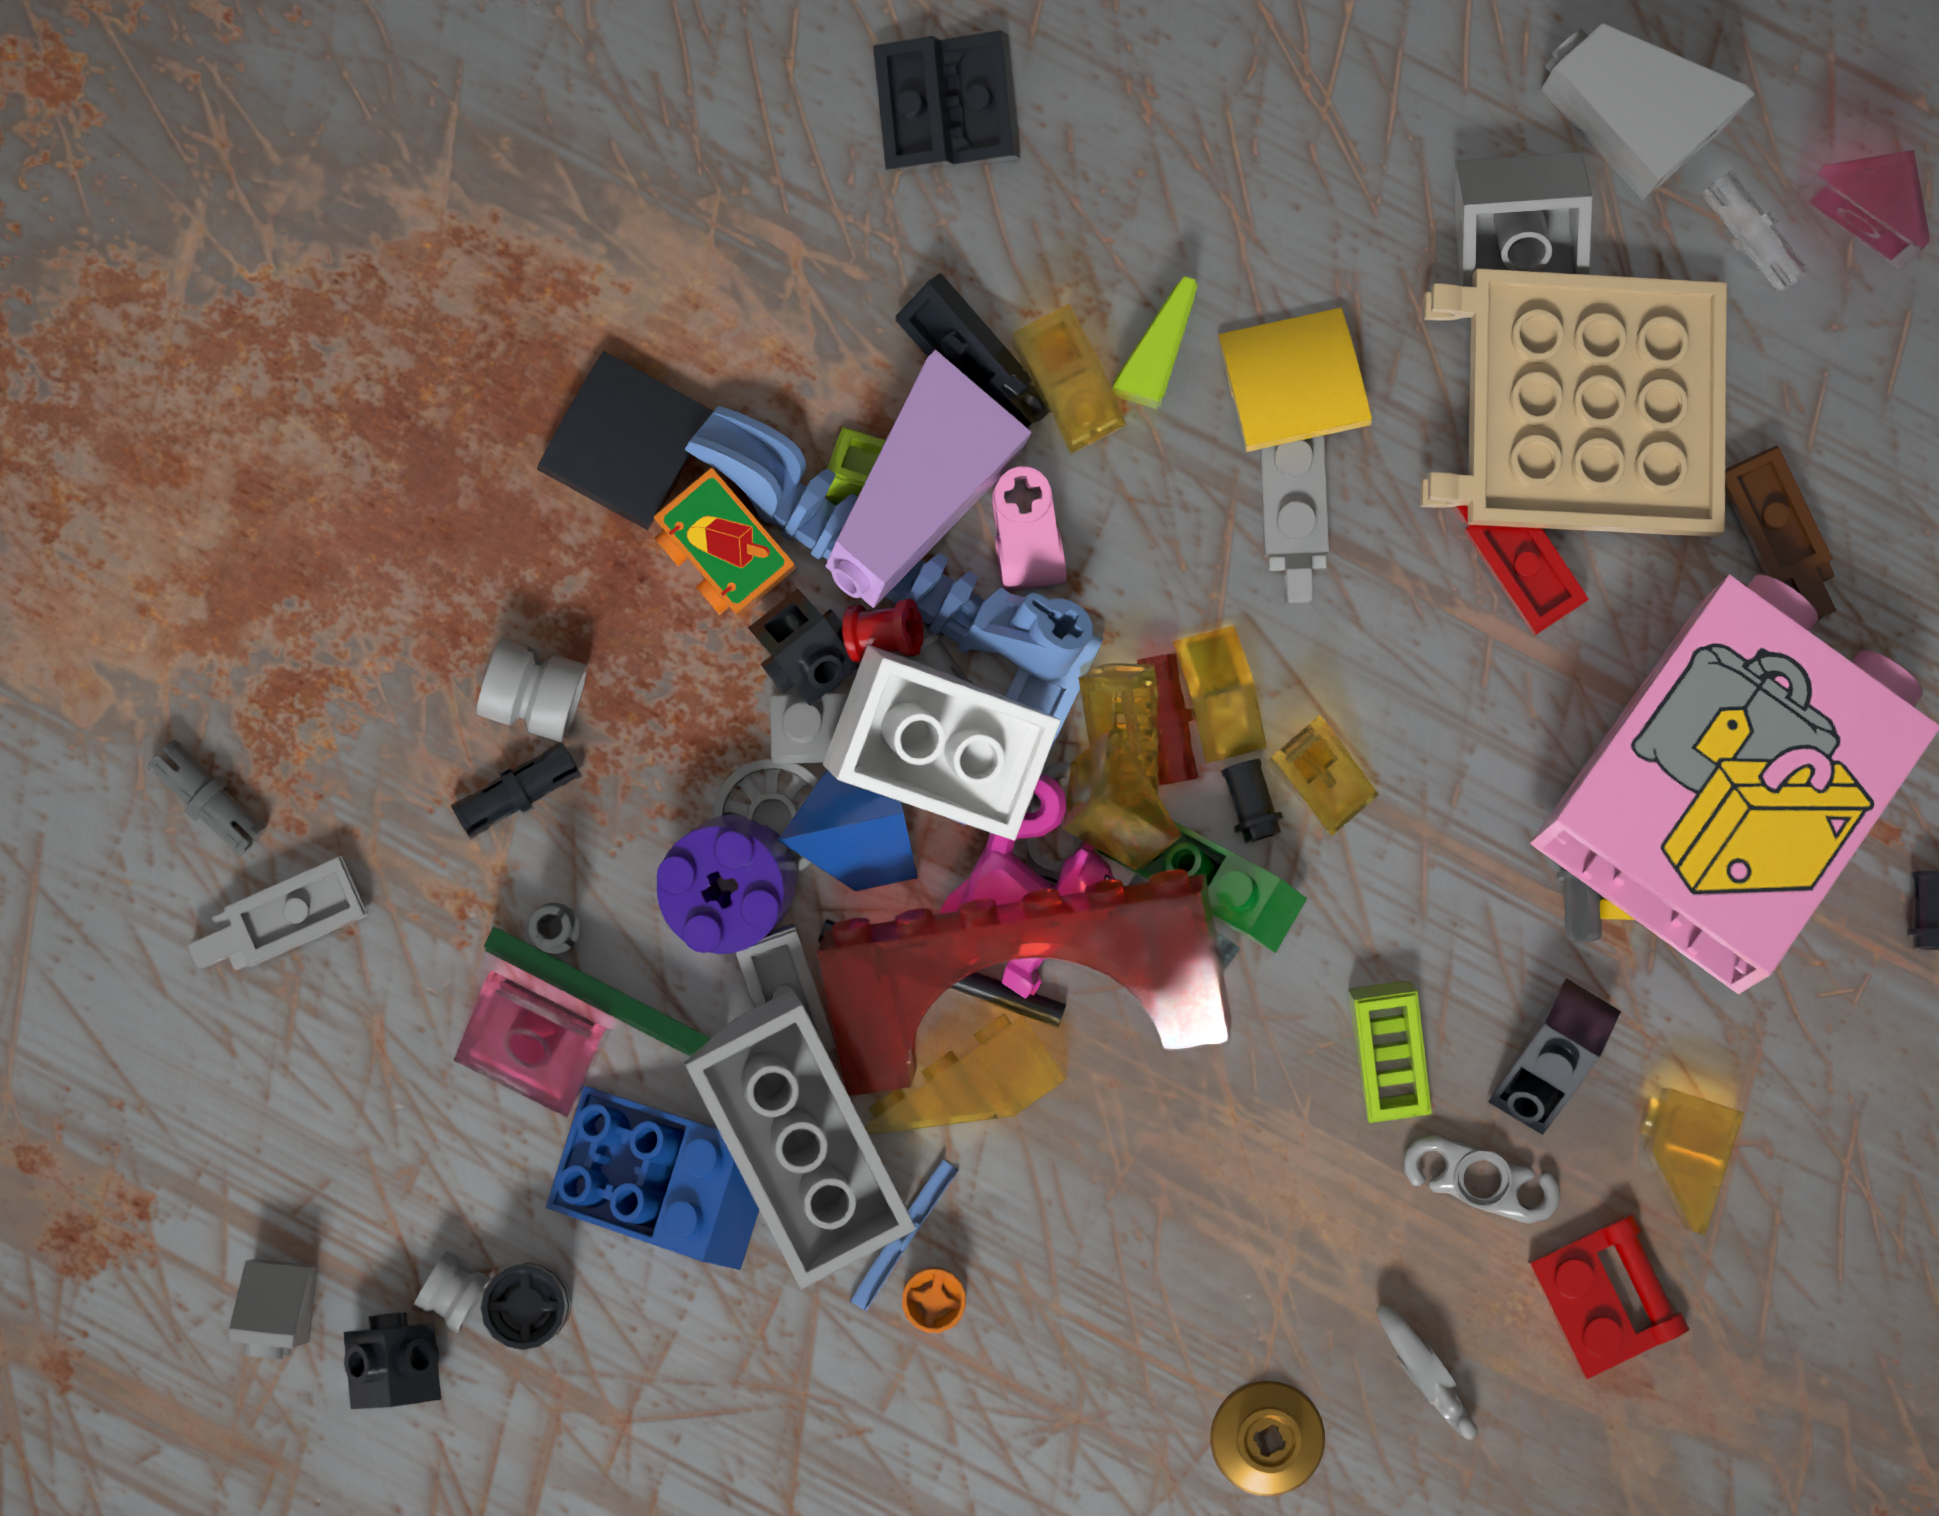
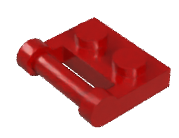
(1588, 1303)

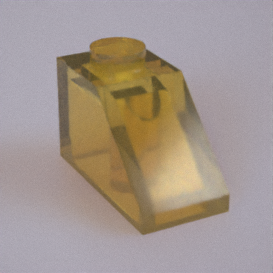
(1689, 1151)

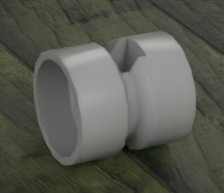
(532, 690)

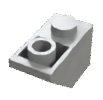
(273, 1307)

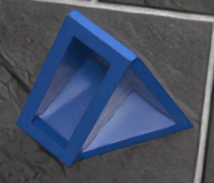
(852, 835)

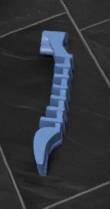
(1029, 630)

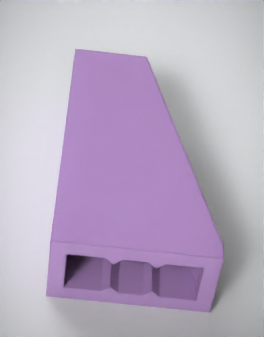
(929, 473)

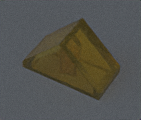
(1220, 694)
(1323, 776)
(1116, 805)

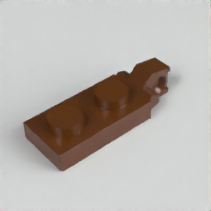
(1781, 526)

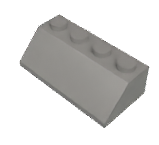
(798, 1140)

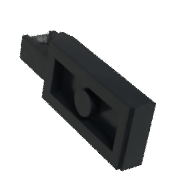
(945, 322)

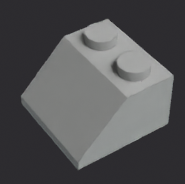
(1523, 214)

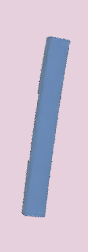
(892, 1252)

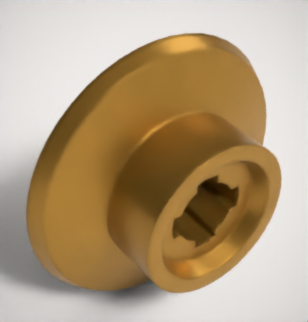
(1251, 1411)

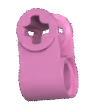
(1029, 543)

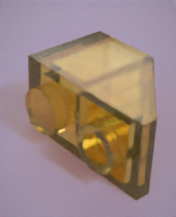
(1068, 378)

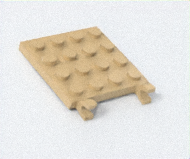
(1590, 403)

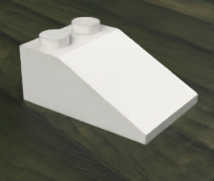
(940, 743)

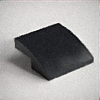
(946, 101)
(624, 440)

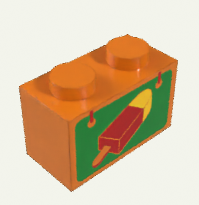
(723, 544)

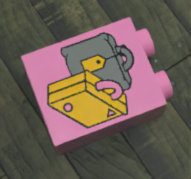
(1739, 780)

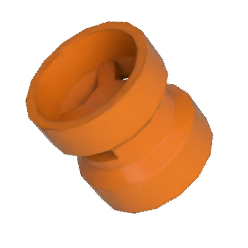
(932, 1309)

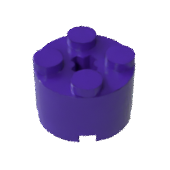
(716, 918)

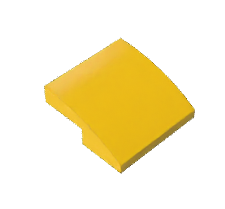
(1294, 379)

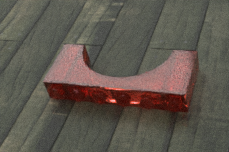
(1145, 936)

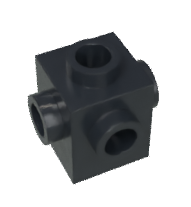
(803, 647)
(392, 1363)

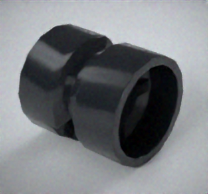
(526, 1305)

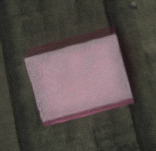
(1874, 202)
(531, 1043)

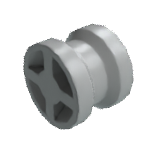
(451, 1292)

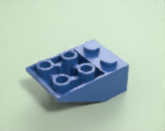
(654, 1180)

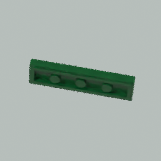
(594, 992)

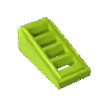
(1152, 361)
(1379, 997)

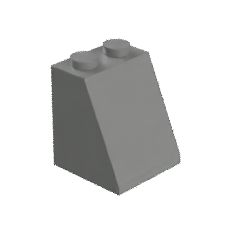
(1640, 103)

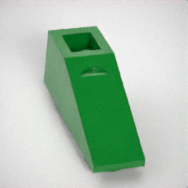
(1239, 891)

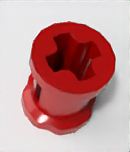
(885, 628)

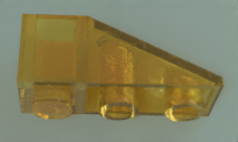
(989, 1083)

